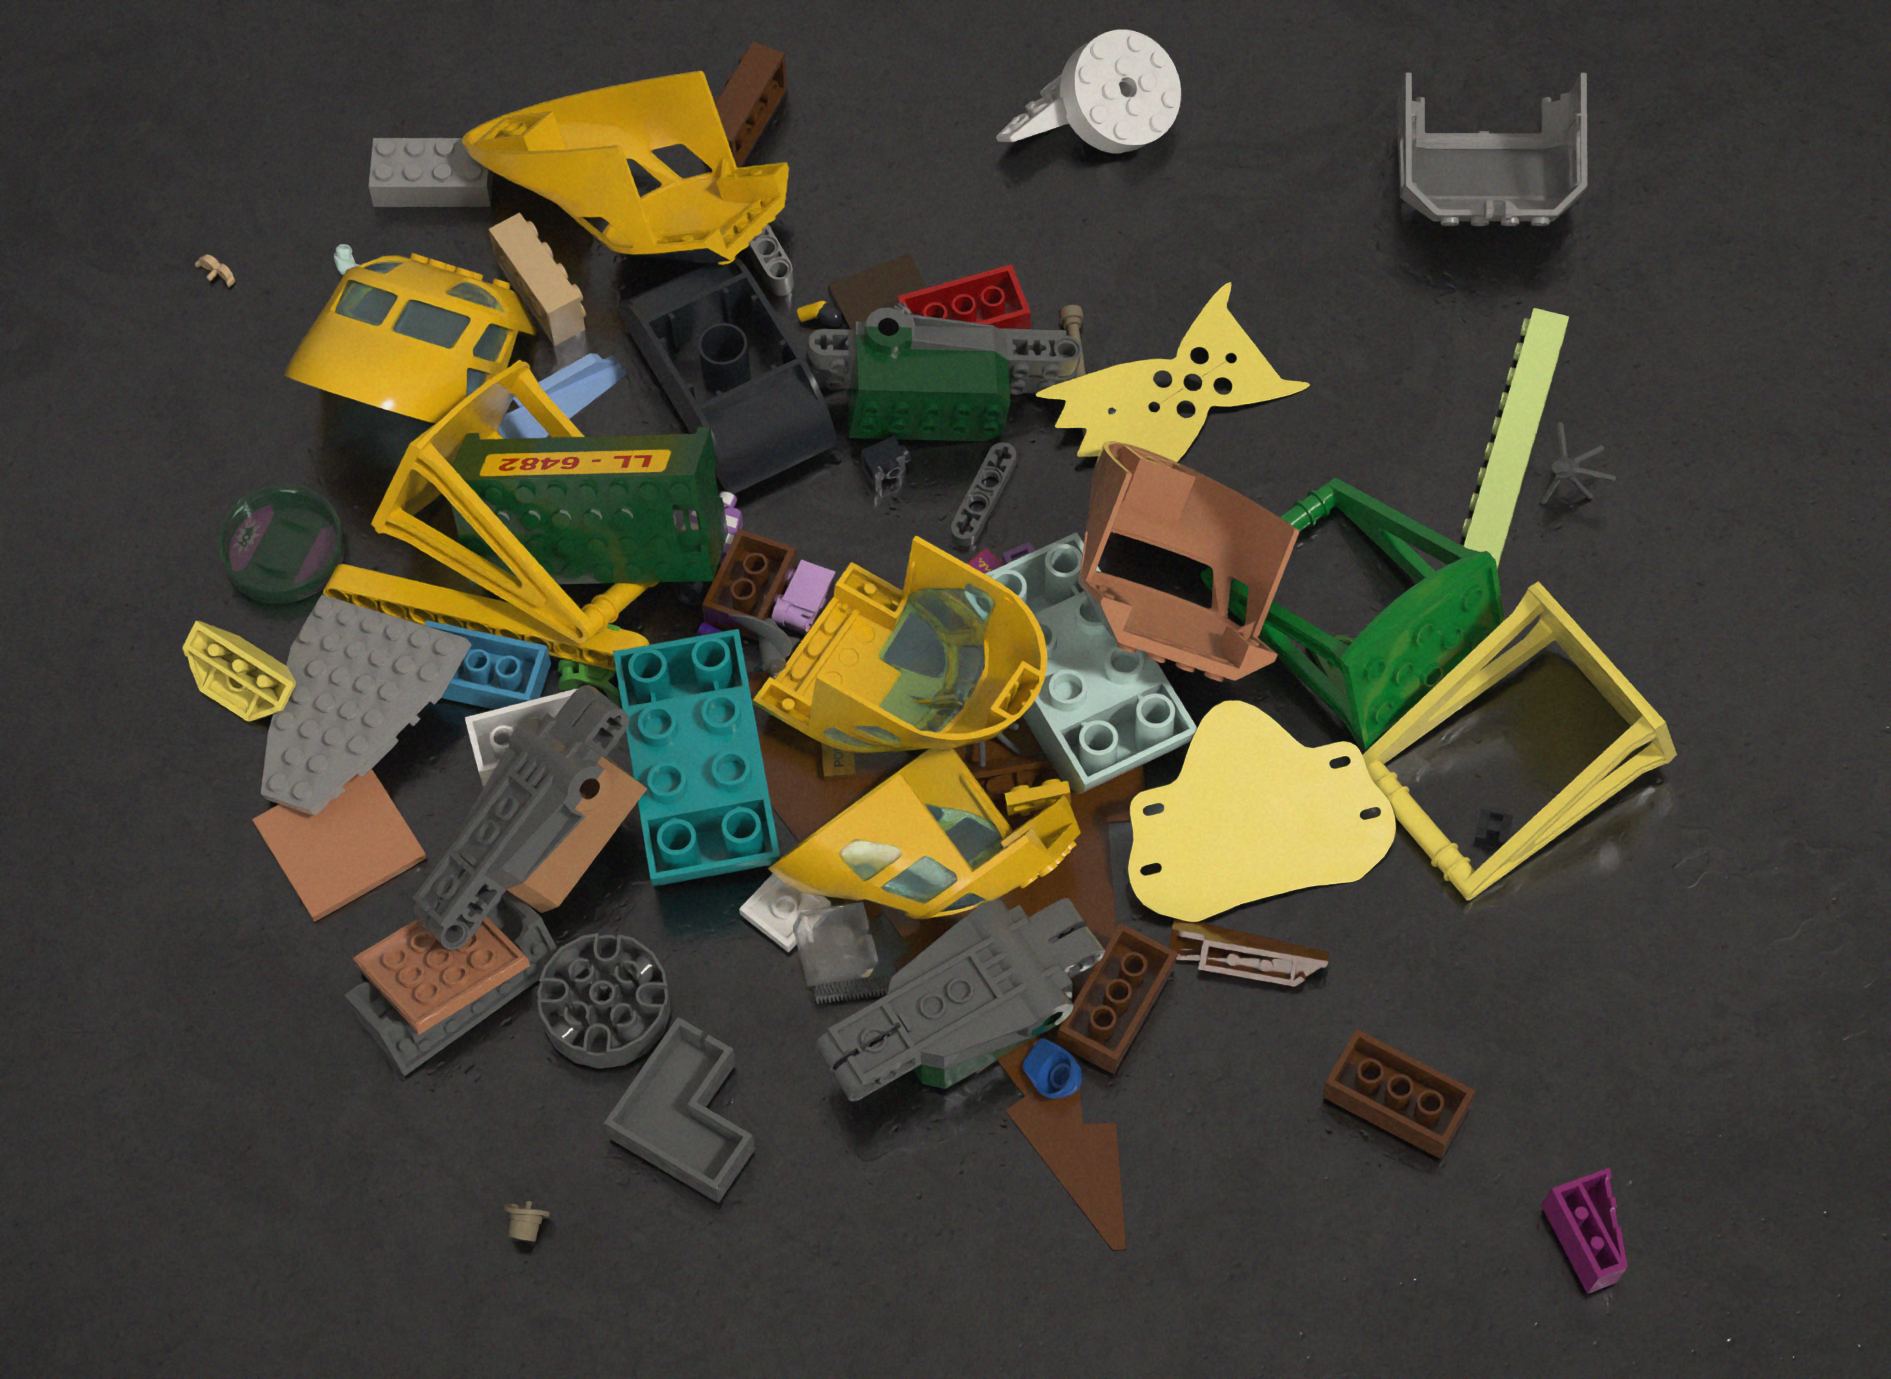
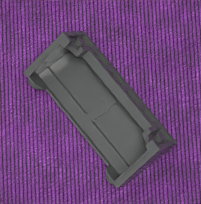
(410, 1049)

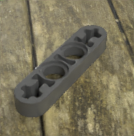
(987, 495)

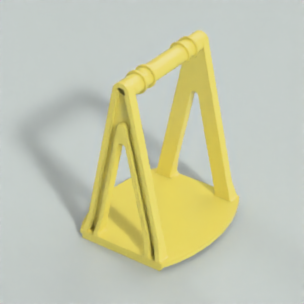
(1468, 682)

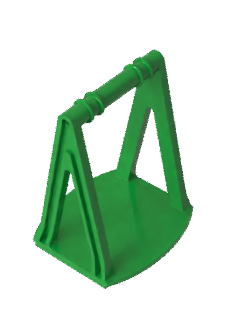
(1410, 641)

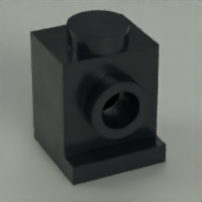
(884, 460)

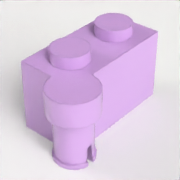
(805, 598)

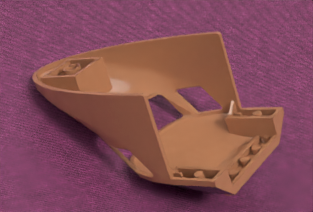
(1197, 518)

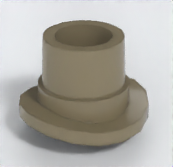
(524, 1220)

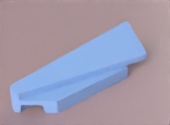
(569, 389)

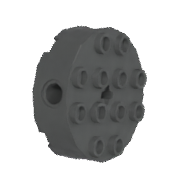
(633, 996)

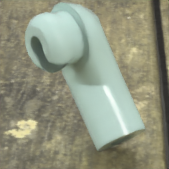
(344, 258)

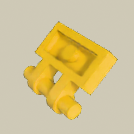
(1025, 799)

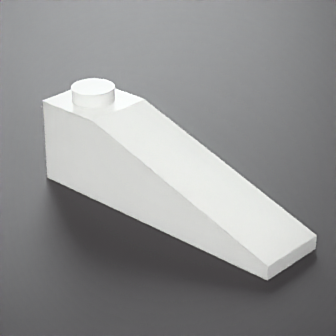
(1041, 115)

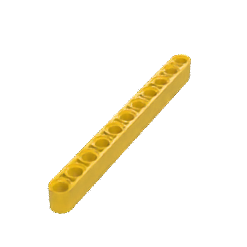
(423, 602)

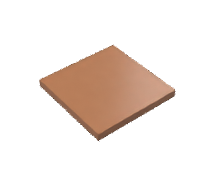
(343, 848)
(434, 982)

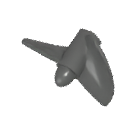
(773, 642)

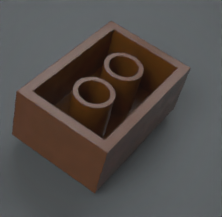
(749, 581)

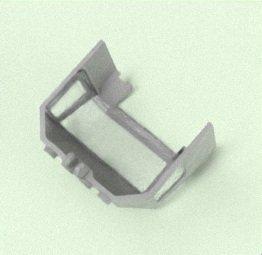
(1494, 174)

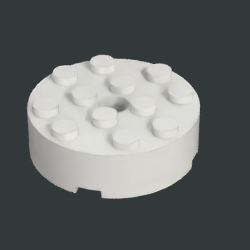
(1120, 91)

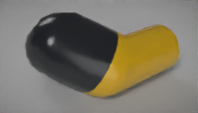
(822, 311)

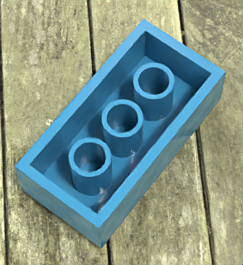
(496, 669)

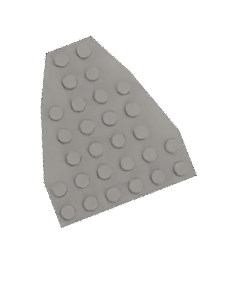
(353, 694)

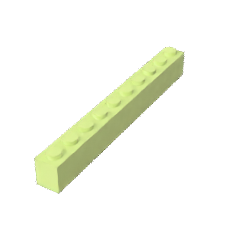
(1514, 432)

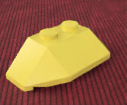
(237, 672)

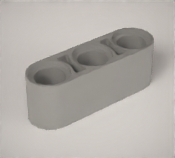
(771, 265)

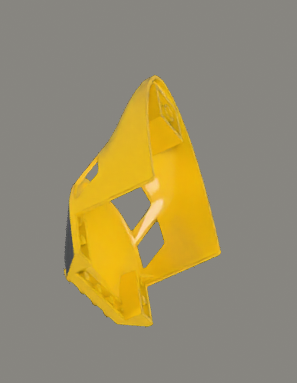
(577, 157)

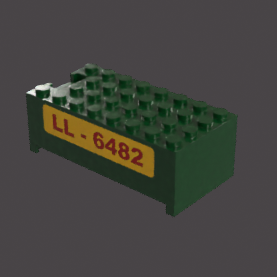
(600, 504)

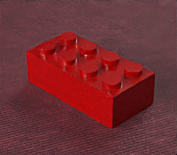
(981, 298)

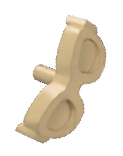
(215, 267)

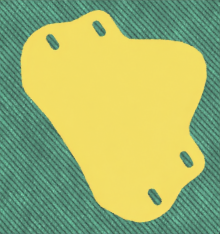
(1254, 819)

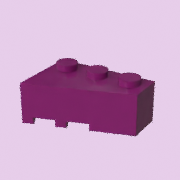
(1588, 1228)

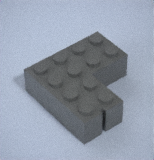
(667, 1115)

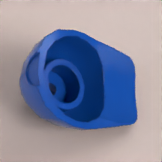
(1053, 1070)

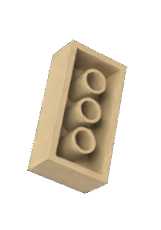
(538, 278)

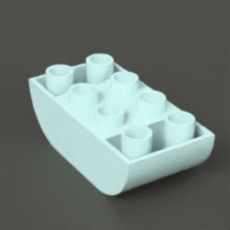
(1097, 703)

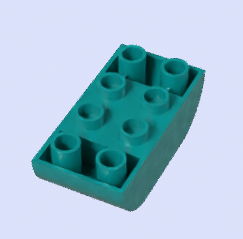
(697, 757)

